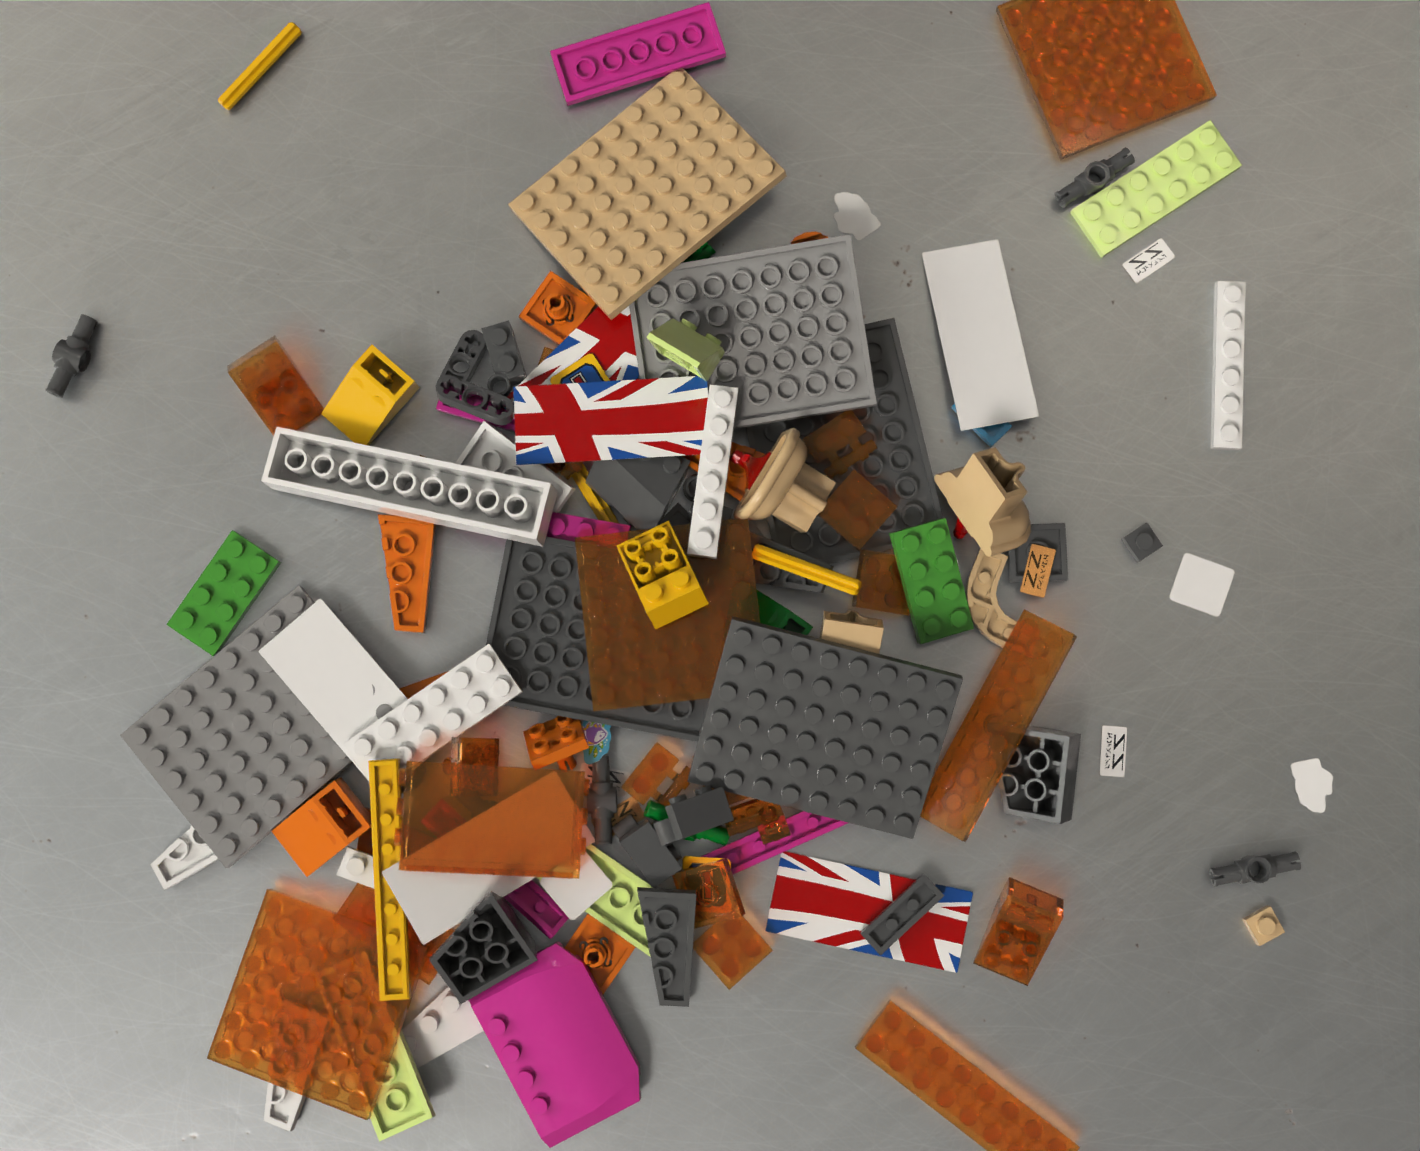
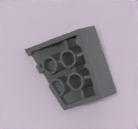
(639, 486)
(1042, 776)
(484, 949)

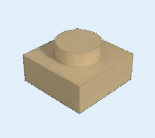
(1263, 925)

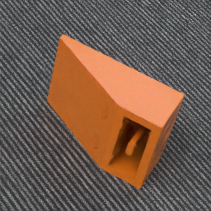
(323, 826)

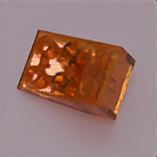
(275, 387)
(1019, 931)

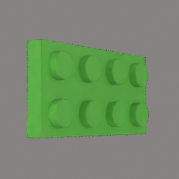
(931, 580)
(223, 593)

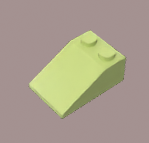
(687, 347)

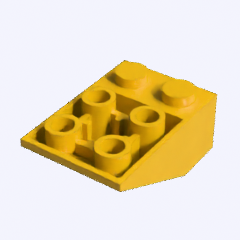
(369, 397)
(662, 575)

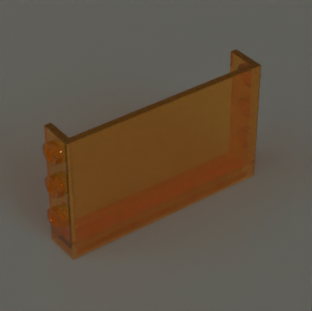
(491, 820)

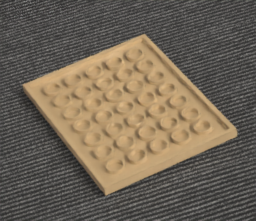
(646, 191)

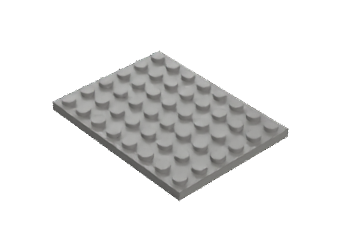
(785, 327)
(239, 742)

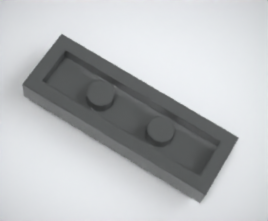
(901, 914)

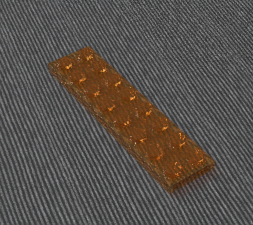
(996, 724)
(956, 1086)

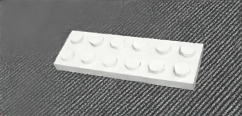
(437, 712)

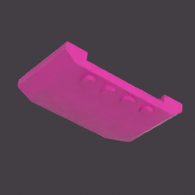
(559, 1044)

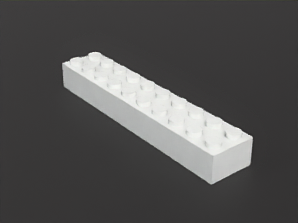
(410, 486)

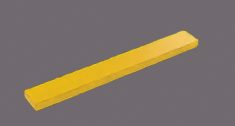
(390, 917)

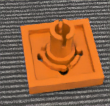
(553, 292)
(555, 742)
(595, 953)

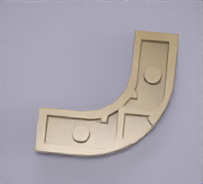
(983, 601)

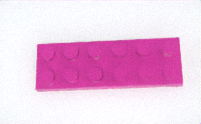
(638, 53)

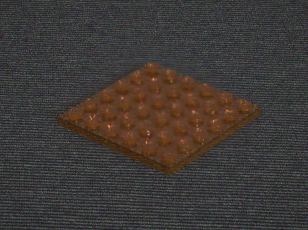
(1104, 65)
(679, 661)
(311, 1006)

